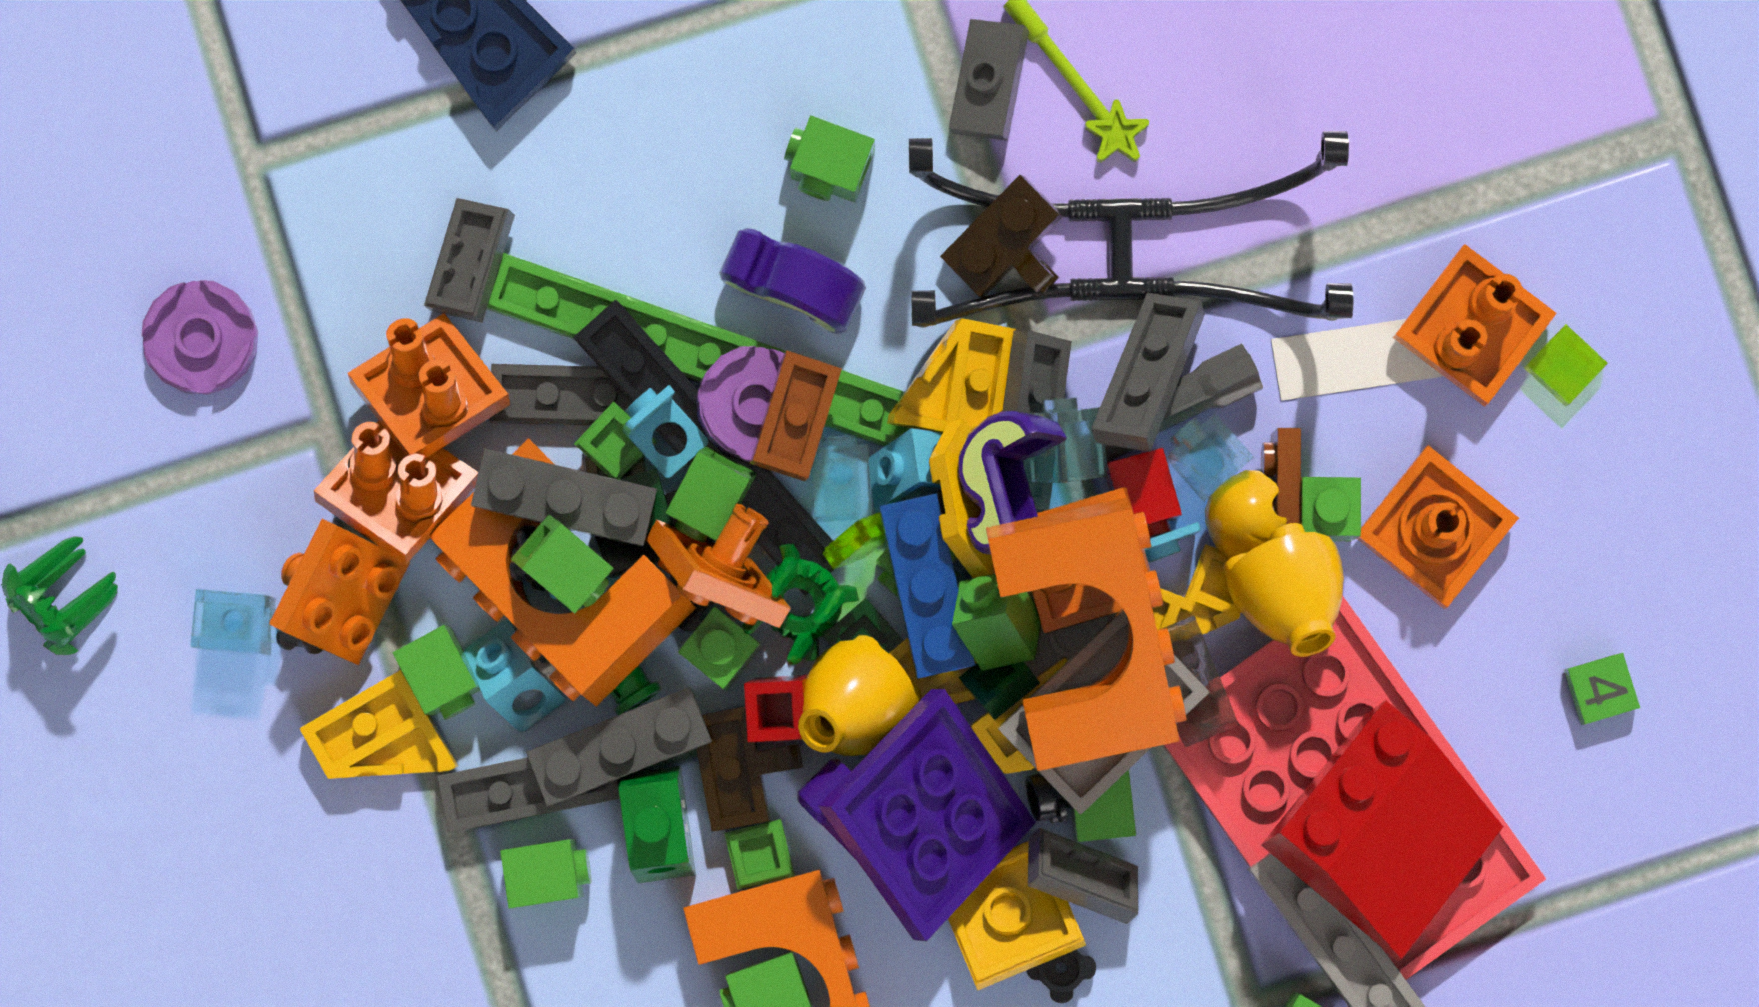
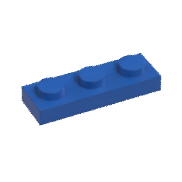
(924, 584)

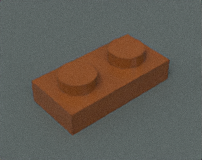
(795, 416)
(1283, 464)

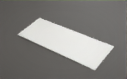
(1345, 361)

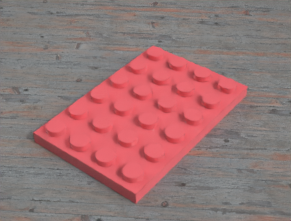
(1290, 726)

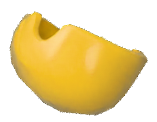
(1242, 513)

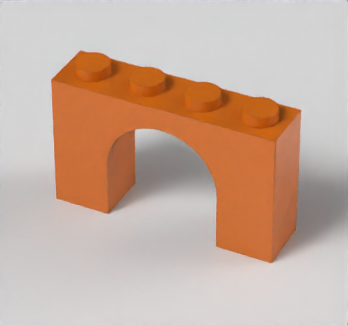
(588, 647)
(1131, 703)
(785, 915)

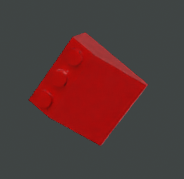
(1385, 830)

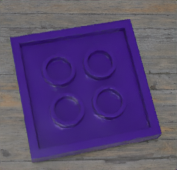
(927, 814)

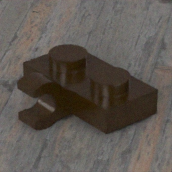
(1005, 239)
(735, 771)

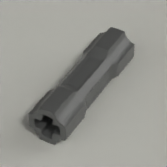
(1210, 386)

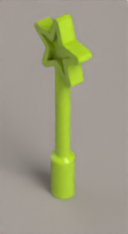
(1111, 127)

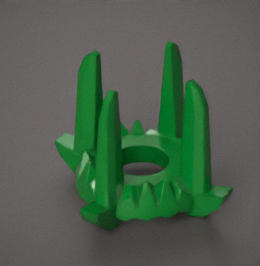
(29, 587)
(827, 597)

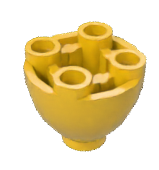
(1290, 588)
(854, 698)

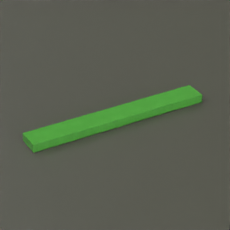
(569, 304)

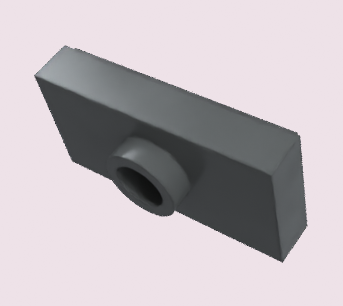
(988, 79)
(469, 260)
(1083, 875)

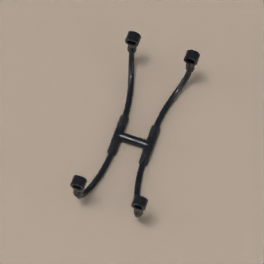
(1120, 214)

